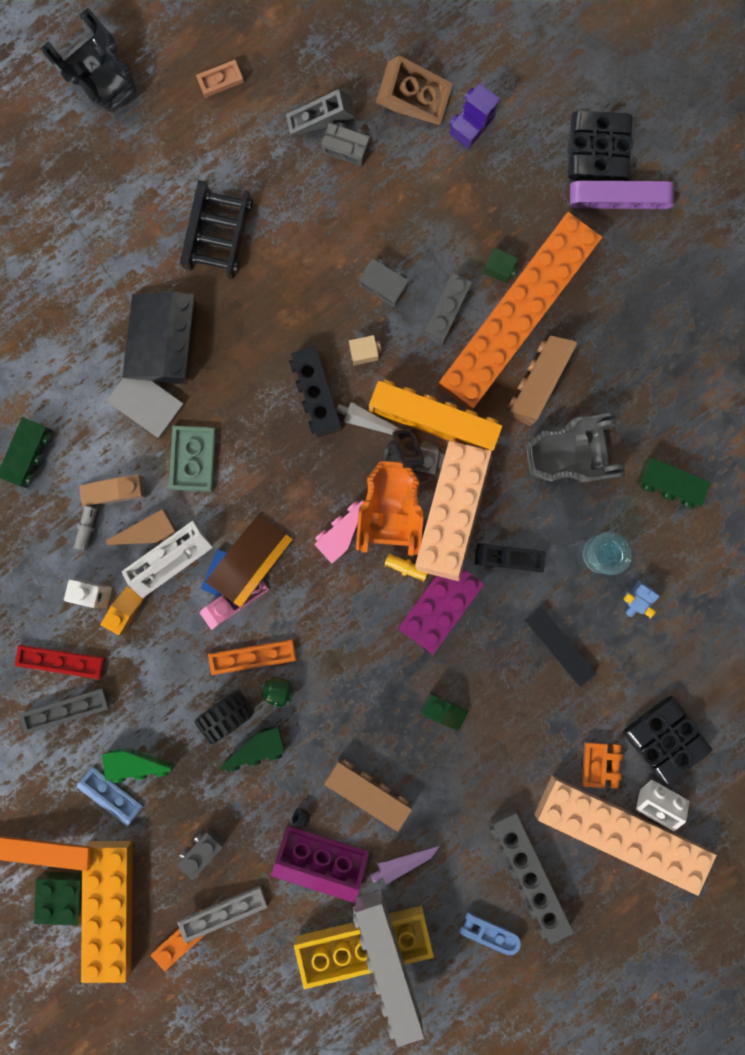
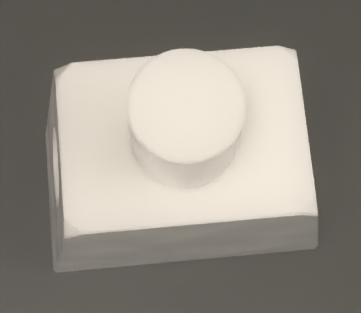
(87, 593)

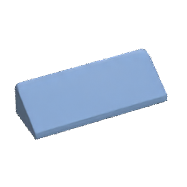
(109, 796)

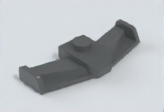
(432, 454)

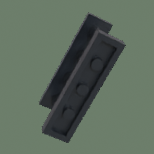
(195, 236)

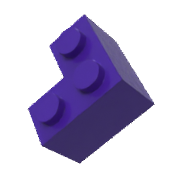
(477, 115)

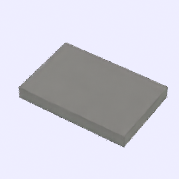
(146, 404)

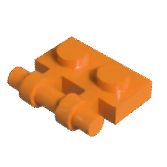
(595, 765)

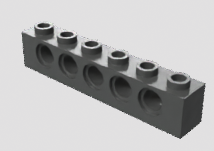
(558, 926)

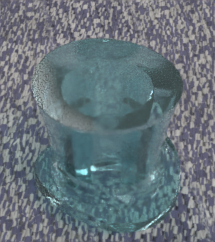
(607, 553)

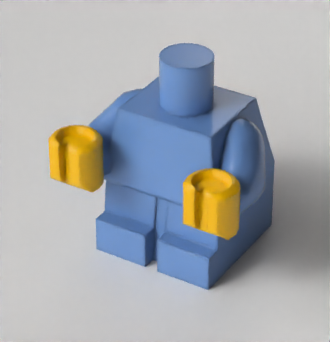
(641, 599)

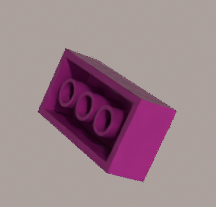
(439, 609)

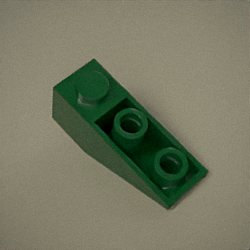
(262, 745)

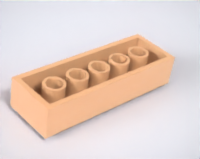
(454, 511)

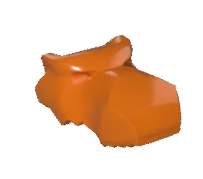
(391, 509)

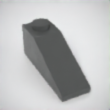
(319, 113)

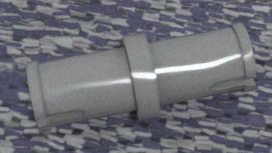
(85, 528)

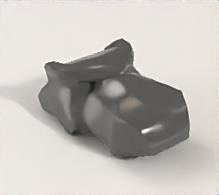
(574, 451)

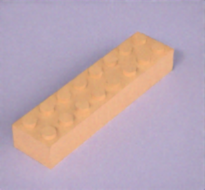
(625, 835)

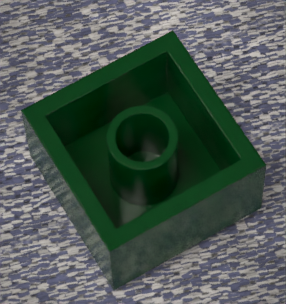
(58, 898)

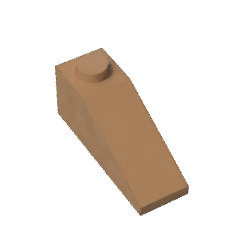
(113, 490)
(150, 530)

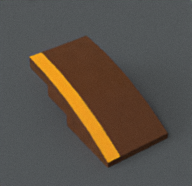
(249, 560)

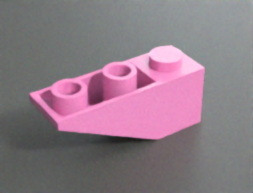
(338, 539)
(223, 608)

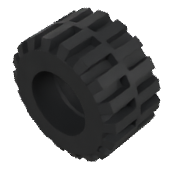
(224, 717)

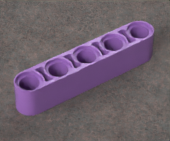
(622, 194)

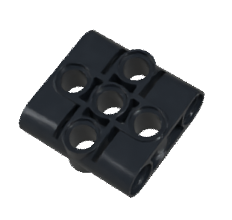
(587, 133)
(664, 761)

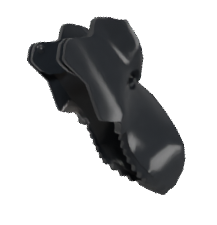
(95, 66)

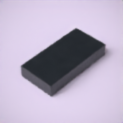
(408, 448)

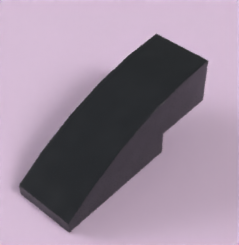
(510, 557)

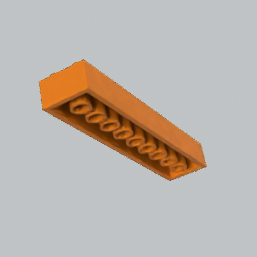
(519, 311)

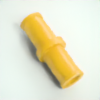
(404, 566)

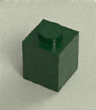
(501, 265)

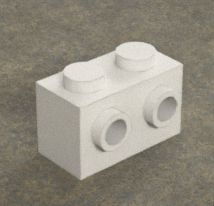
(662, 805)

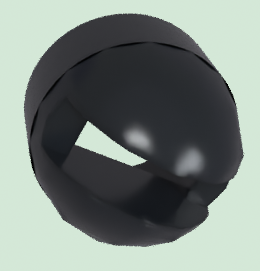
(300, 817)

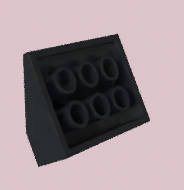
(160, 337)

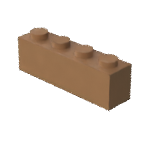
(368, 795)

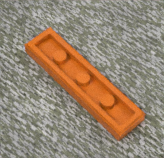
(252, 657)

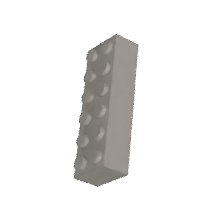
(388, 969)

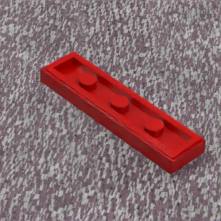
(59, 661)

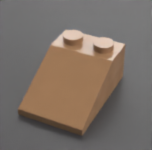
(414, 91)

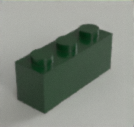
(25, 453)
(673, 483)

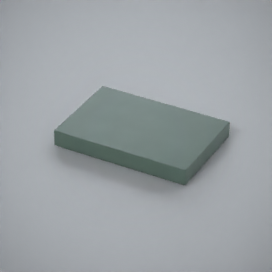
(192, 458)

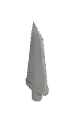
(358, 416)

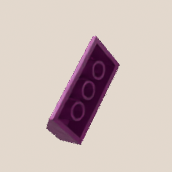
(320, 864)

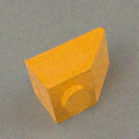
(122, 611)

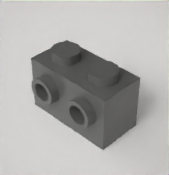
(201, 853)

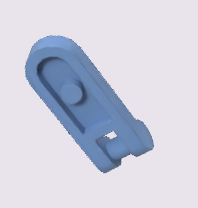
(490, 934)

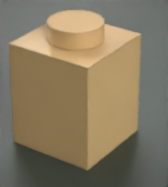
(364, 350)

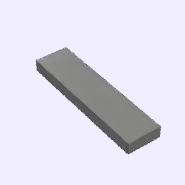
(222, 914)

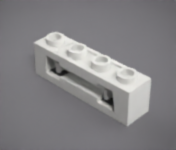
(166, 560)

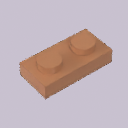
(219, 78)

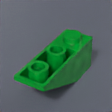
(128, 762)

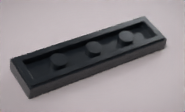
(560, 647)

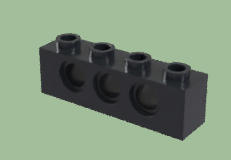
(310, 359)

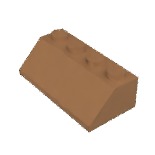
(541, 379)

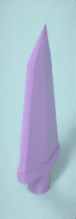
(398, 867)

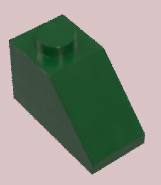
(443, 711)

